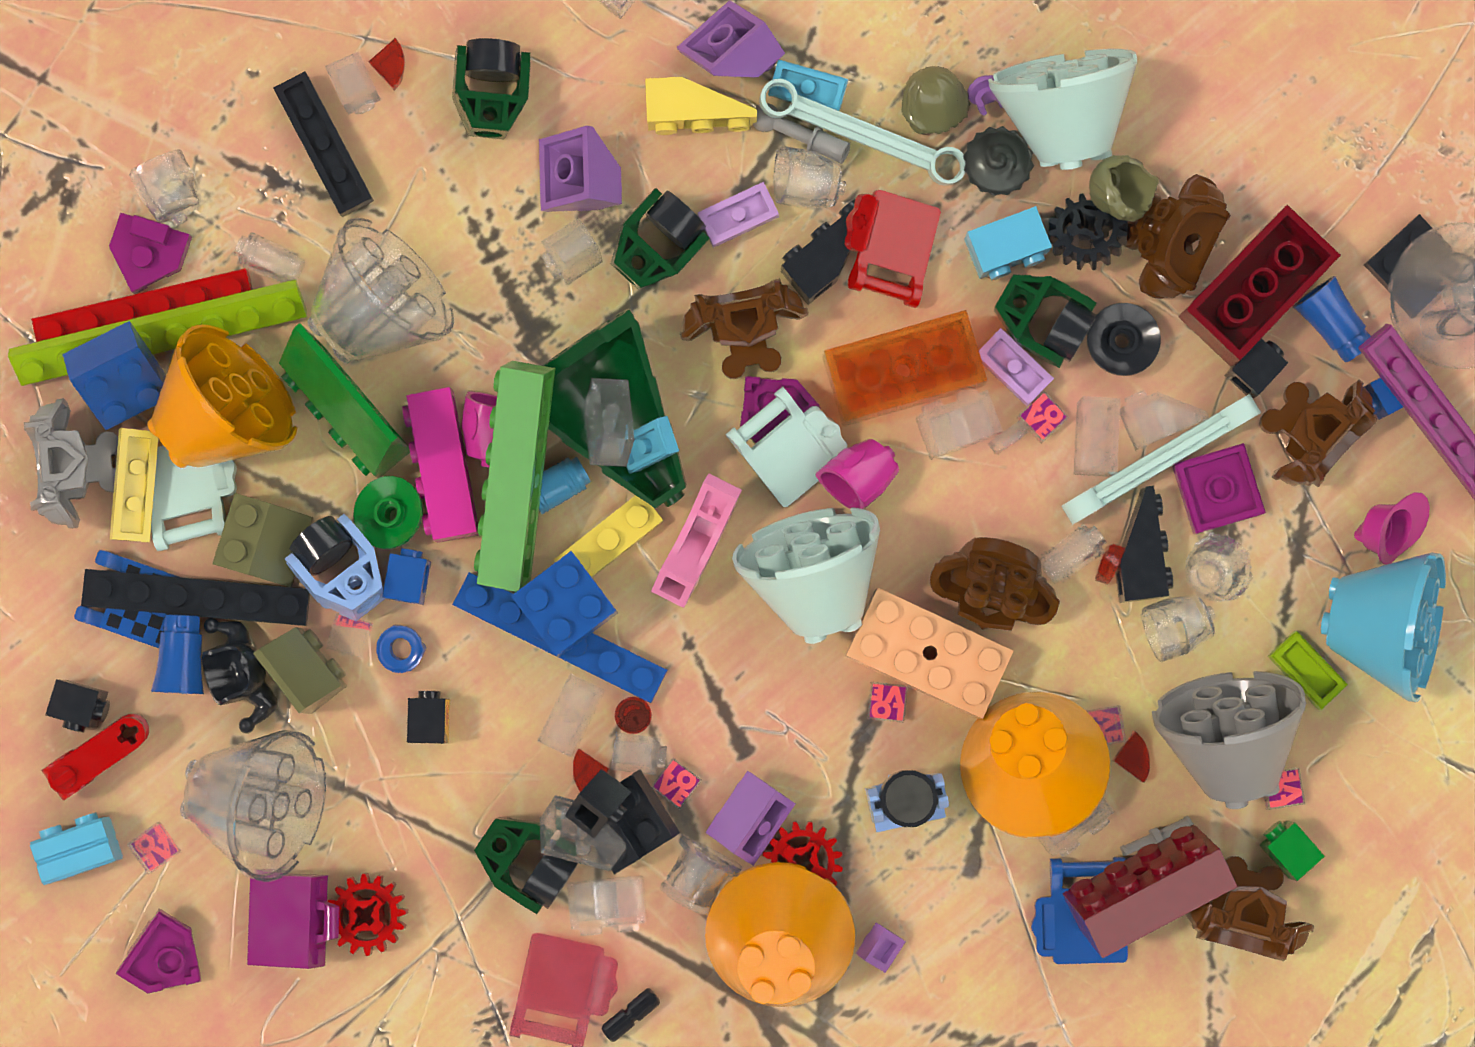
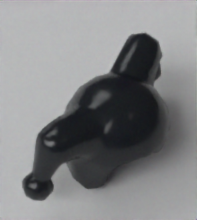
(236, 673)

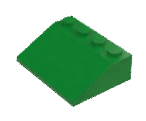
(342, 404)

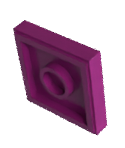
(1218, 488)

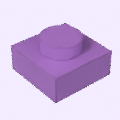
(880, 947)

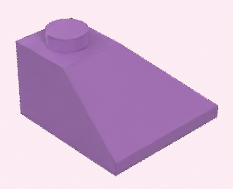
(733, 44)
(578, 172)

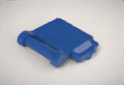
(1055, 926)

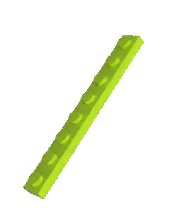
(163, 329)

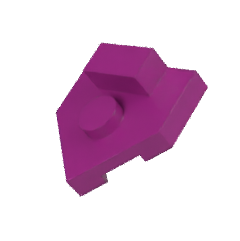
(147, 250)
(761, 392)
(161, 956)

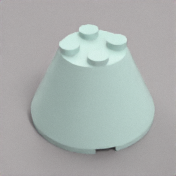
(1067, 106)
(813, 569)

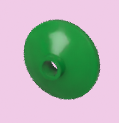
(374, 509)

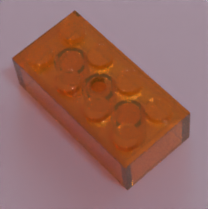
(940, 362)

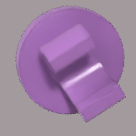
(981, 94)

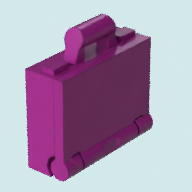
(290, 922)

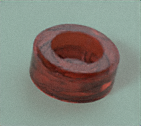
(633, 715)

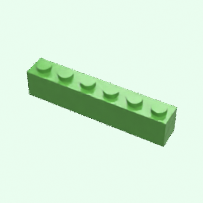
(514, 475)

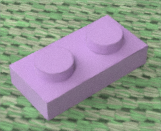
(738, 214)
(1014, 367)

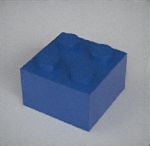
(115, 375)
(564, 604)

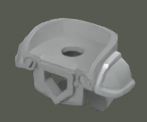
(66, 463)

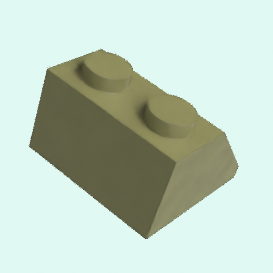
(259, 539)
(302, 669)

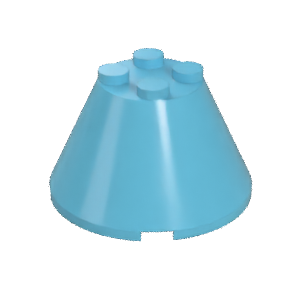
(1389, 621)

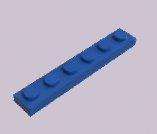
(591, 654)

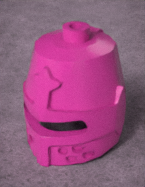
(476, 424)
(859, 473)

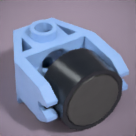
(322, 547)
(907, 800)

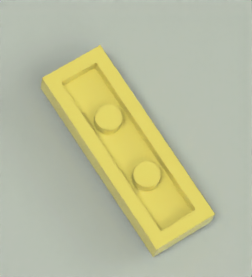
(134, 485)
(614, 535)

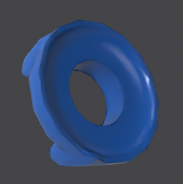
(388, 658)

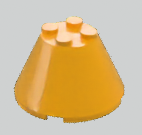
(220, 402)
(1035, 765)
(780, 934)

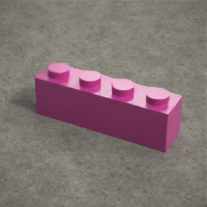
(442, 465)

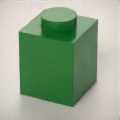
(1291, 849)

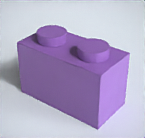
(750, 818)

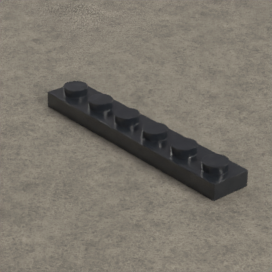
(195, 597)

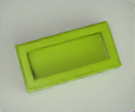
(1306, 667)

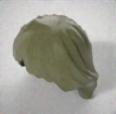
(934, 101)
(1122, 187)

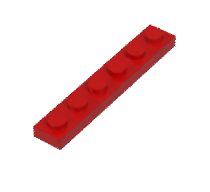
(140, 304)

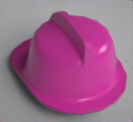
(1394, 527)

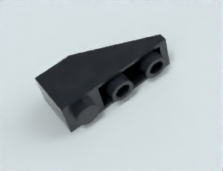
(820, 262)
(1142, 566)

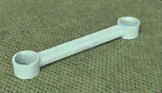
(862, 132)
(1161, 459)

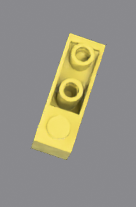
(684, 104)

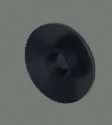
(1136, 326)

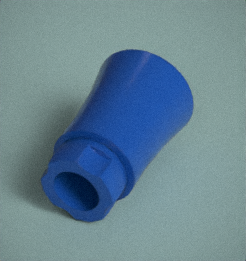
(1334, 318)
(179, 656)

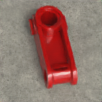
(94, 756)

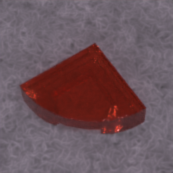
(390, 64)
(1109, 563)
(1134, 757)
(585, 768)

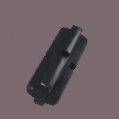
(625, 1019)

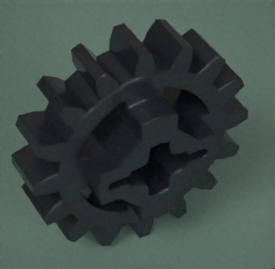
(1085, 237)

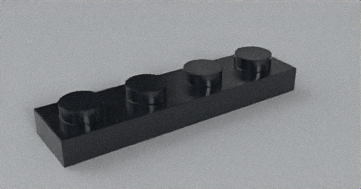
(323, 144)

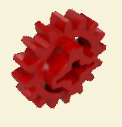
(816, 840)
(380, 925)

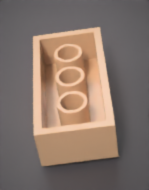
(894, 642)

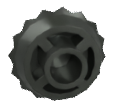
(998, 161)

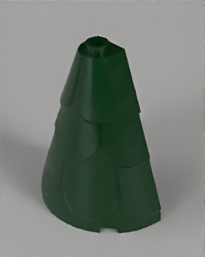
(616, 353)

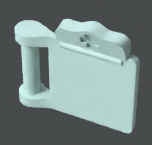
(792, 450)
(186, 492)

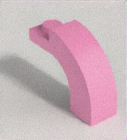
(696, 540)

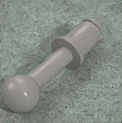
(816, 140)

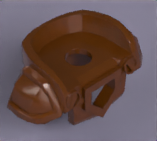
(1167, 236)
(744, 323)
(1318, 430)
(995, 577)
(1251, 915)

